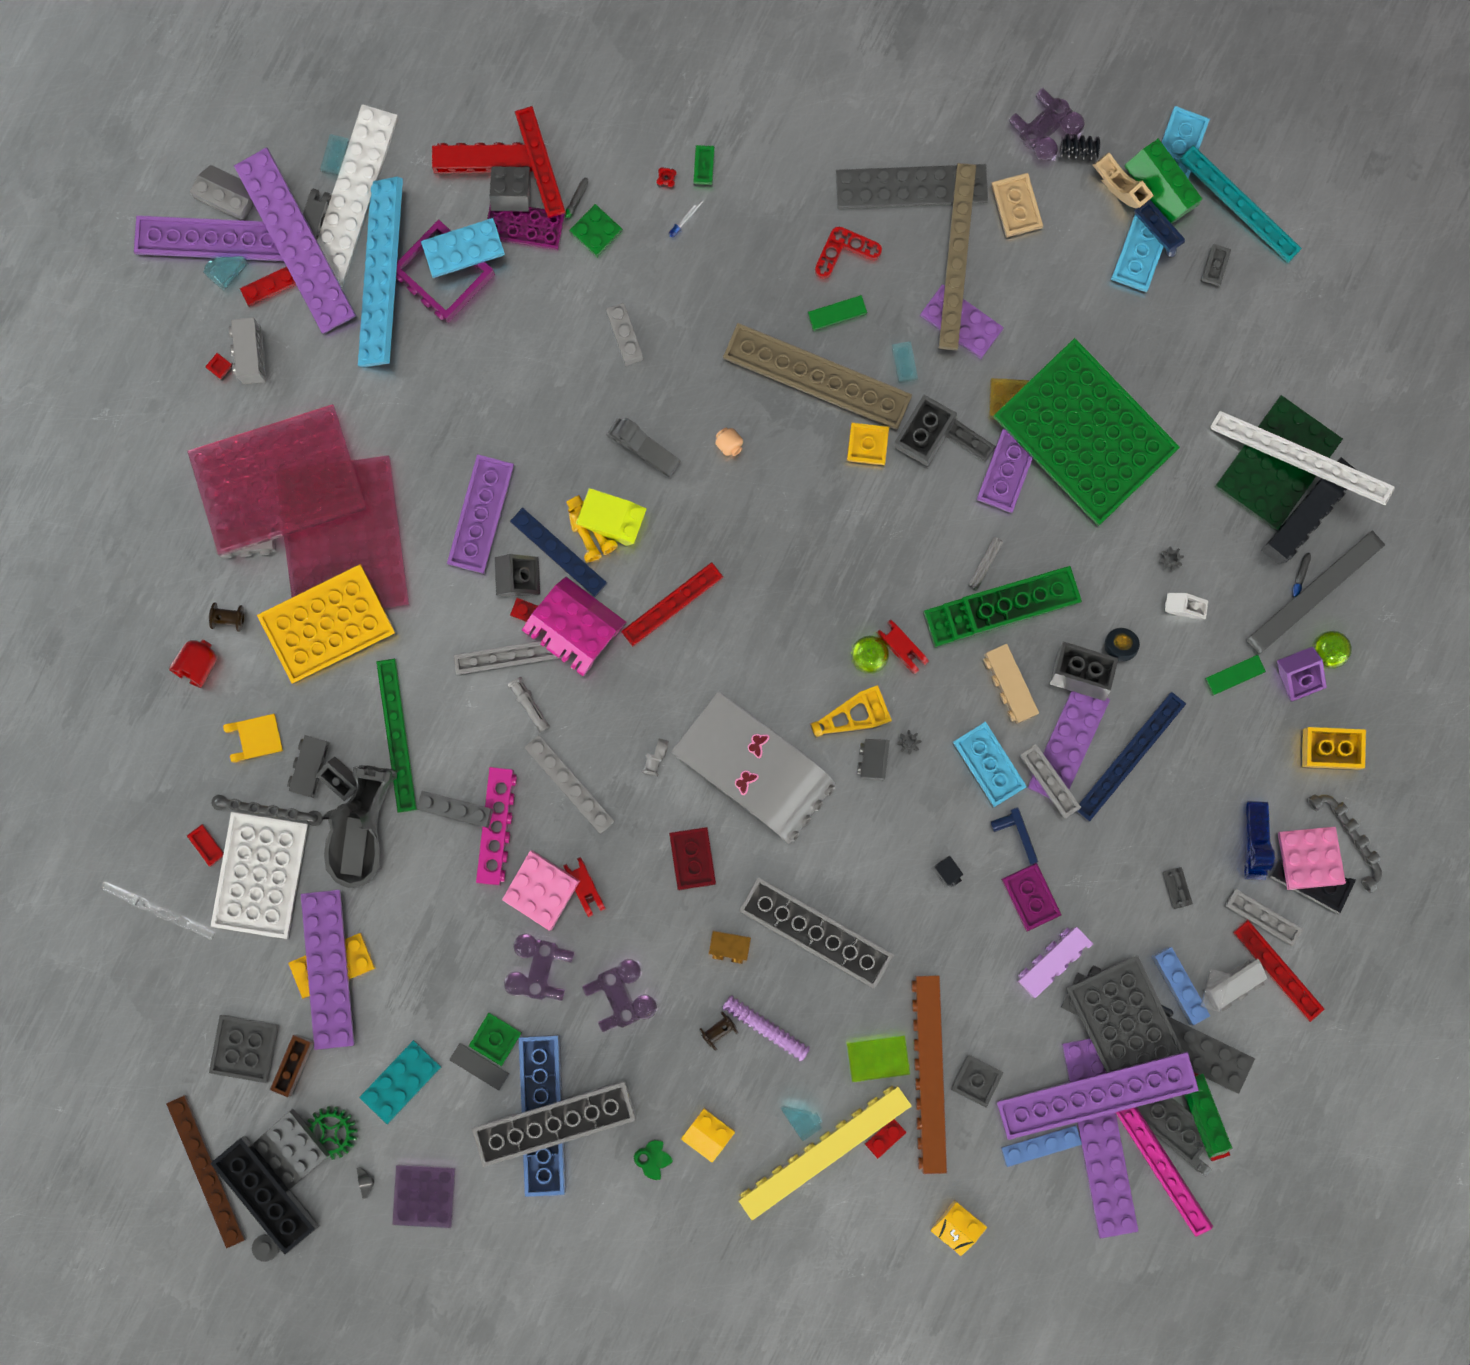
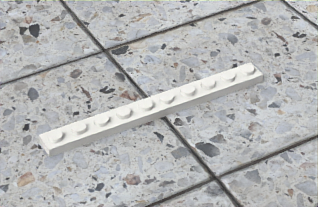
(1302, 458)

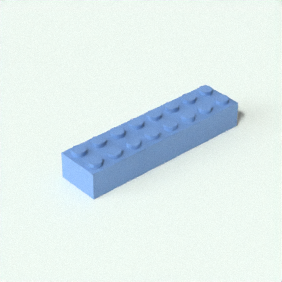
(539, 1087)

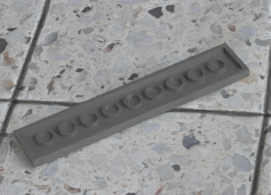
(1207, 1055)

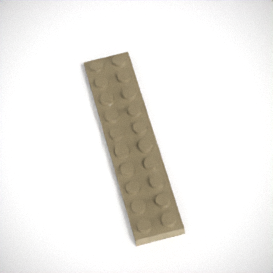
(817, 376)

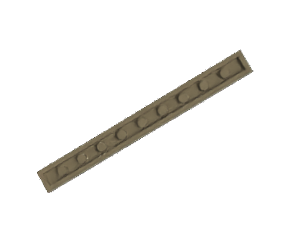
(957, 256)

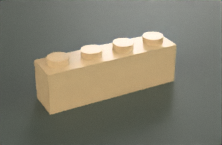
(1011, 683)

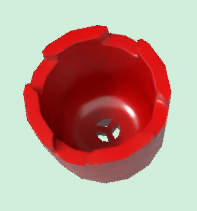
(194, 662)

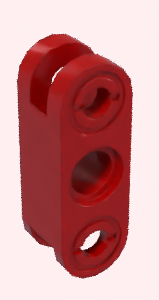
(902, 647)
(585, 889)

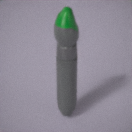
(576, 197)

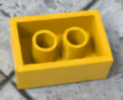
(1333, 748)

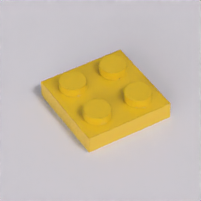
(868, 444)

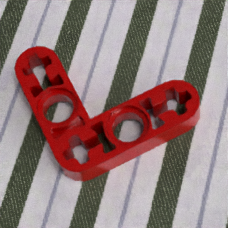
(839, 244)

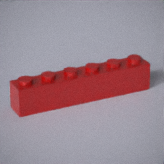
(478, 157)

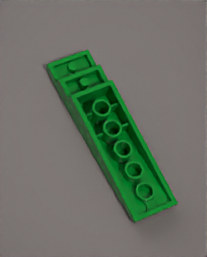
(1002, 606)

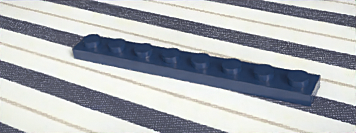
(1130, 756)

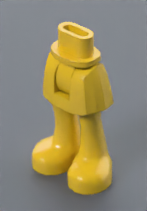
(592, 554)

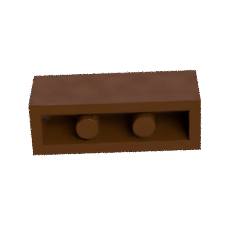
(292, 1065)

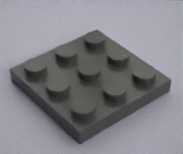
(243, 1049)
(291, 1149)

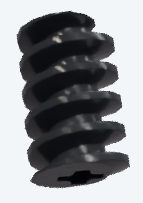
(1080, 146)

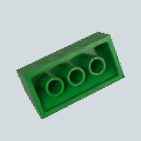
(1164, 178)

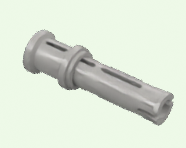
(524, 696)

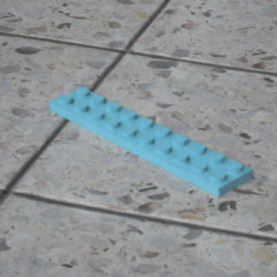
(1141, 247)
(380, 272)

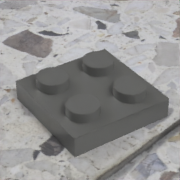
(977, 1081)

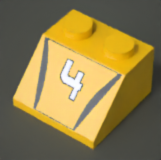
(958, 1228)

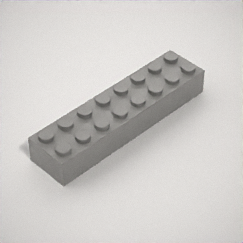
(816, 933)
(553, 1124)

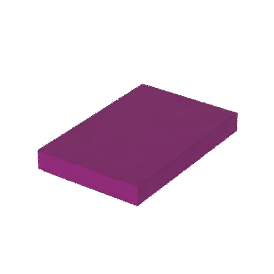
(1031, 897)

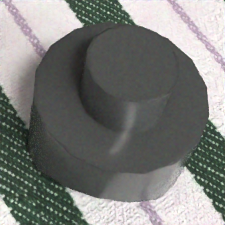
(264, 1248)

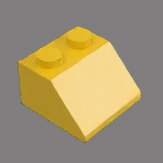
(708, 1134)

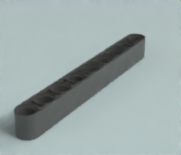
(1315, 592)

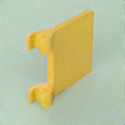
(257, 737)

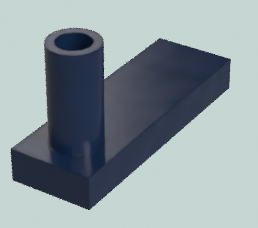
(1160, 227)
(1016, 819)

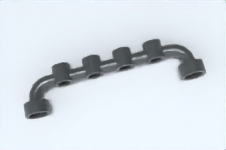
(220, 802)
(1361, 842)

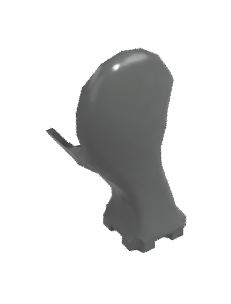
(353, 839)

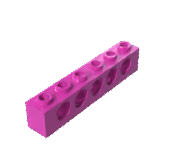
(495, 777)

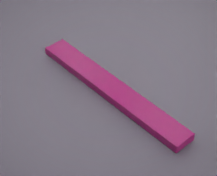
(1165, 1171)

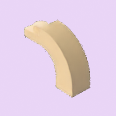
(1120, 184)

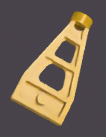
(874, 706)

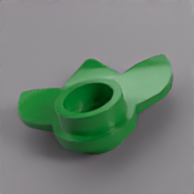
(655, 1159)

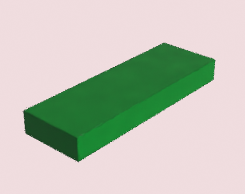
(837, 312)
(1235, 675)

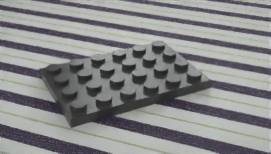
(1124, 1016)

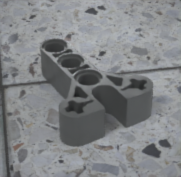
(633, 438)

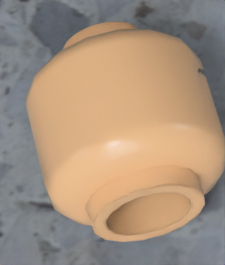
(729, 442)

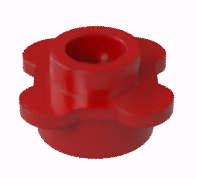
(666, 172)

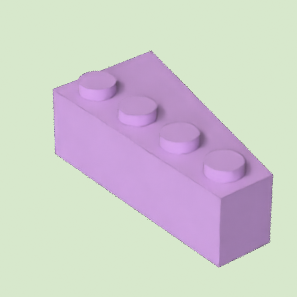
(1054, 961)

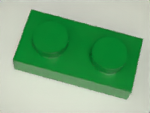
(704, 165)

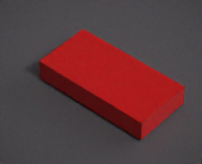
(206, 845)

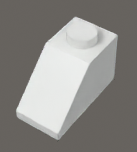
(1186, 605)

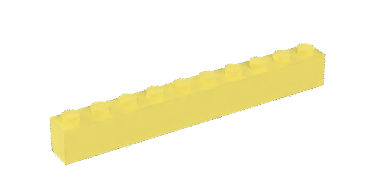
(824, 1153)

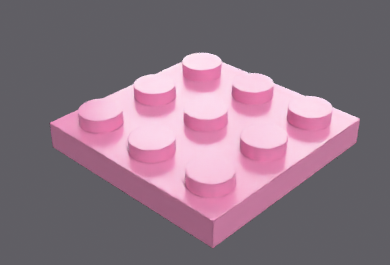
(1311, 858)
(540, 890)

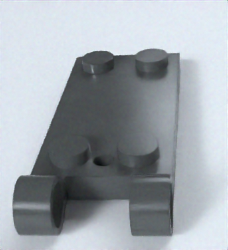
(1177, 1129)

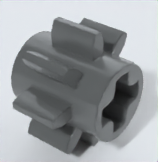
(1177, 557)
(912, 738)

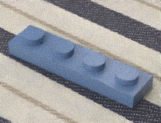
(1041, 1146)

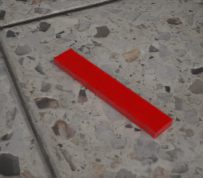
(540, 162)
(672, 604)
(1278, 970)

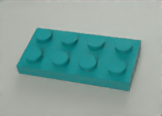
(400, 1082)

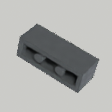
(307, 765)

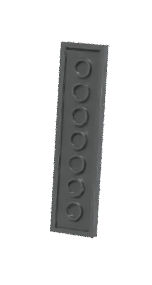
(904, 186)

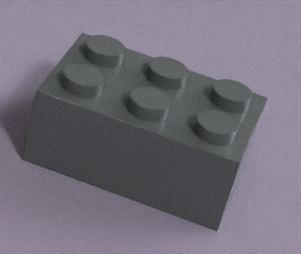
(925, 430)
(1084, 671)

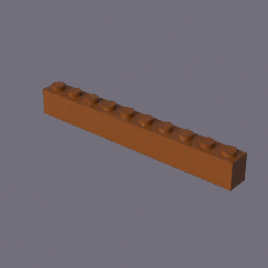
(930, 1075)

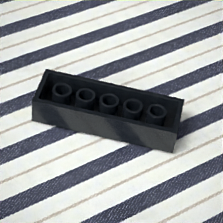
(1304, 519)
(264, 1195)

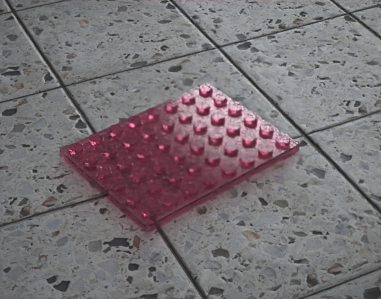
(276, 480)
(355, 539)

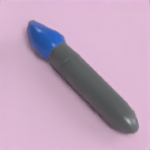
(1301, 574)

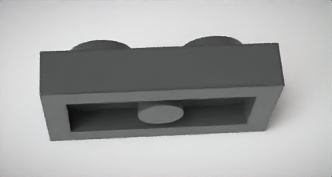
(1216, 264)

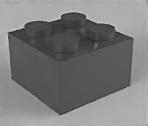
(510, 188)

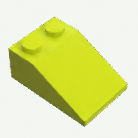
(611, 516)

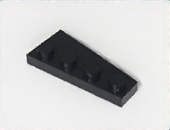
(1329, 896)

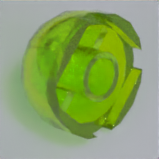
(1324, 647)
(866, 663)

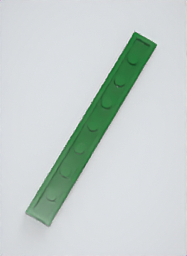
(396, 735)

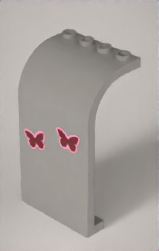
(754, 767)

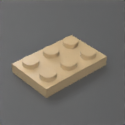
(1017, 205)

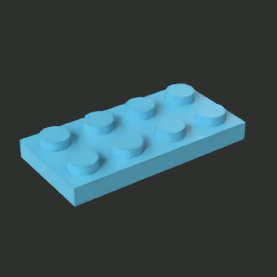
(462, 248)
(989, 764)

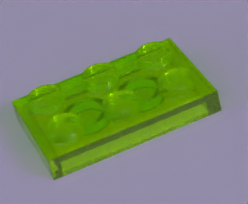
(878, 1058)

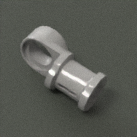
(653, 761)

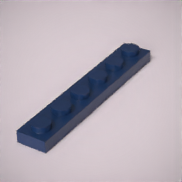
(558, 552)

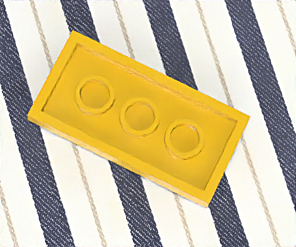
(358, 963)

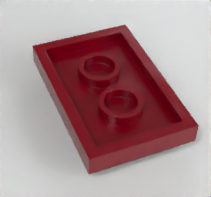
(692, 858)

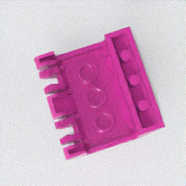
(574, 624)

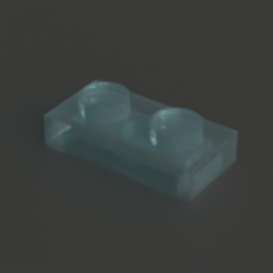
(334, 154)
(904, 362)

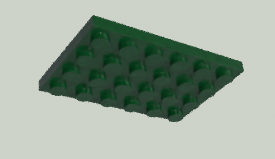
(1268, 484)

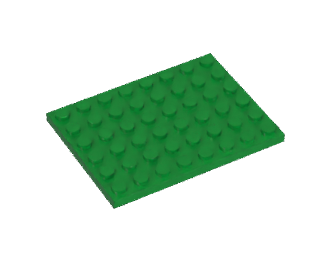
(1086, 431)

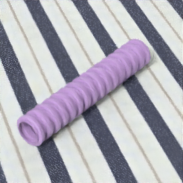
(766, 1028)

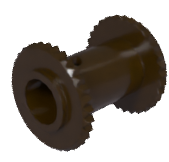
(228, 617)
(717, 1031)

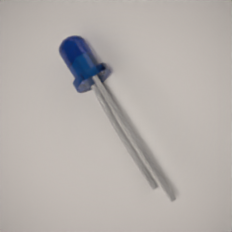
(676, 228)

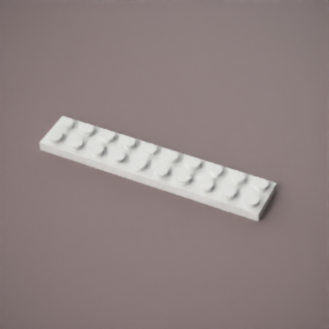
(352, 189)

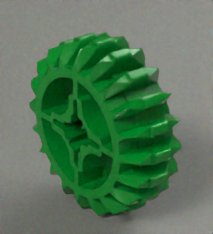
(325, 1126)

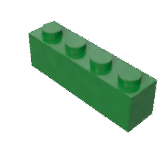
(1208, 1119)

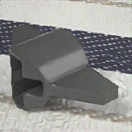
(365, 1182)

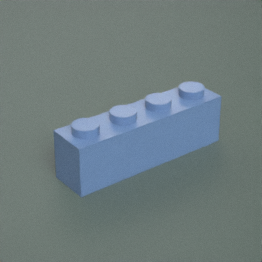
(1180, 985)

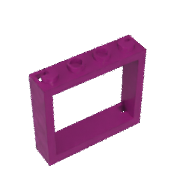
(427, 300)

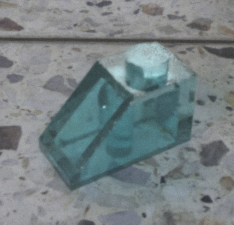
(224, 270)
(802, 1121)

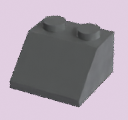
(517, 575)
(874, 759)

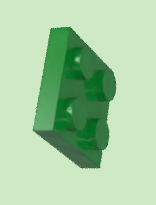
(595, 230)
(495, 1039)

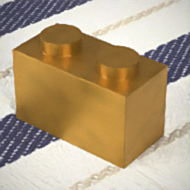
(729, 946)

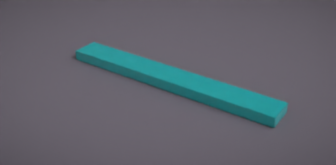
(1240, 204)

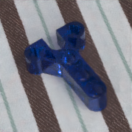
(1259, 853)

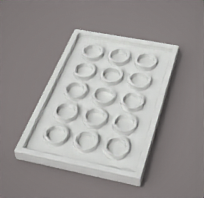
(259, 875)

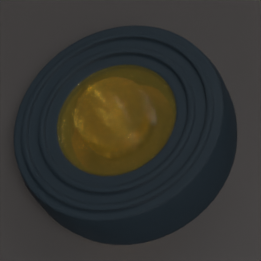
(1122, 644)

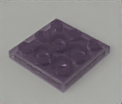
(423, 1196)

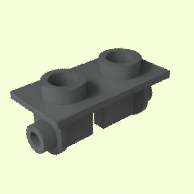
(1177, 888)

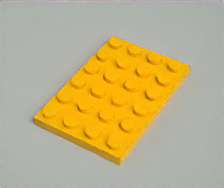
(326, 623)

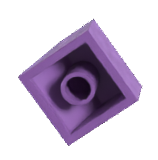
(1302, 673)

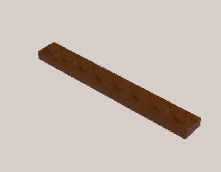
(205, 1173)

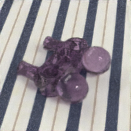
(1046, 123)
(526, 947)
(618, 995)

